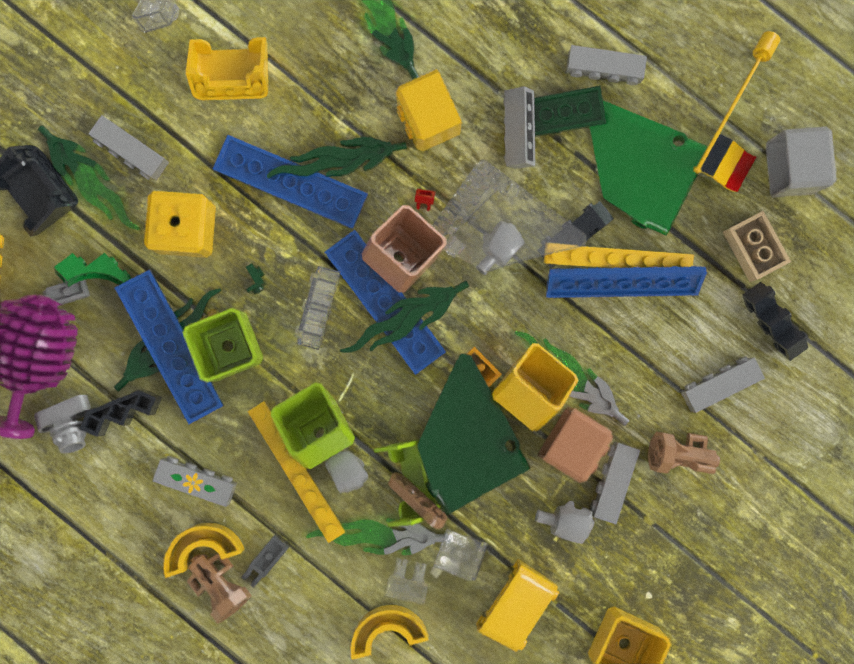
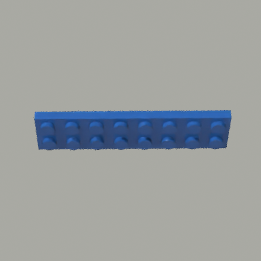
(314, 193)
(625, 282)
(167, 345)
(419, 346)

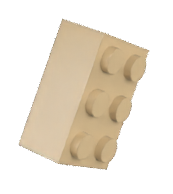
(756, 246)

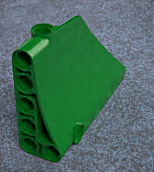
(643, 167)

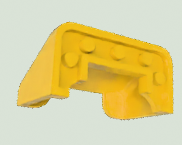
(228, 72)
(518, 607)

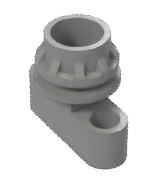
(63, 423)

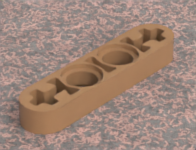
(417, 500)

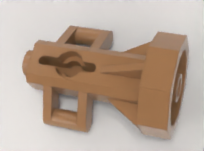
(667, 454)
(224, 596)

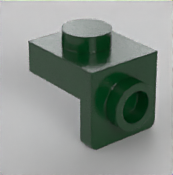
(257, 275)

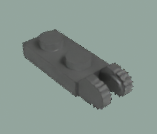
(266, 559)

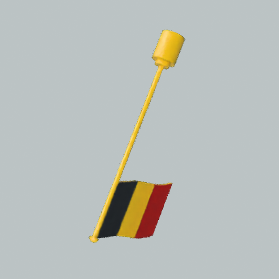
(723, 157)

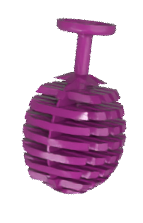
(33, 353)

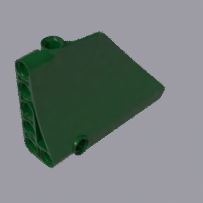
(467, 441)

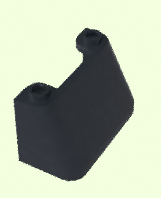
(35, 187)

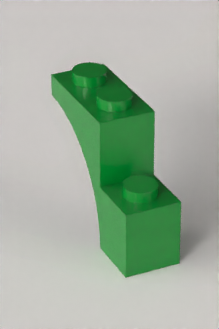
(75, 270)

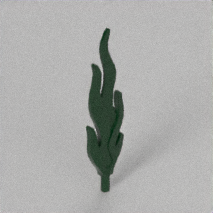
(370, 151)
(413, 309)
(140, 362)

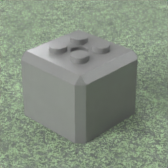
(800, 162)

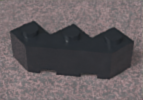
(591, 221)
(775, 321)
(120, 411)

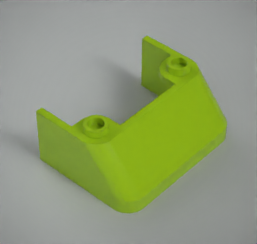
(413, 470)

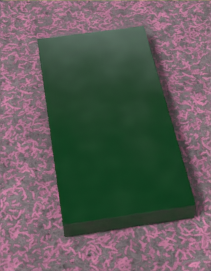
(569, 111)

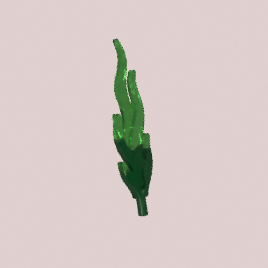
(386, 32)
(83, 169)

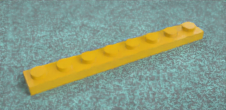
(618, 257)
(297, 474)

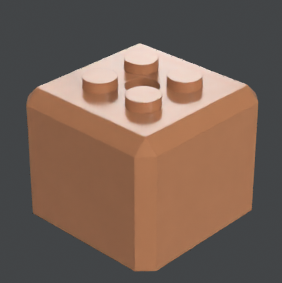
(406, 236)
(576, 444)

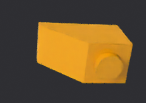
(486, 369)

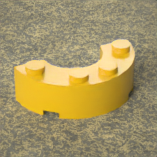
(204, 534)
(386, 619)

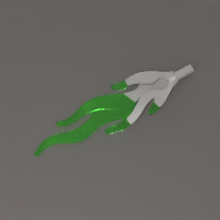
(601, 398)
(390, 539)

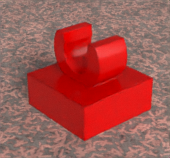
(424, 196)

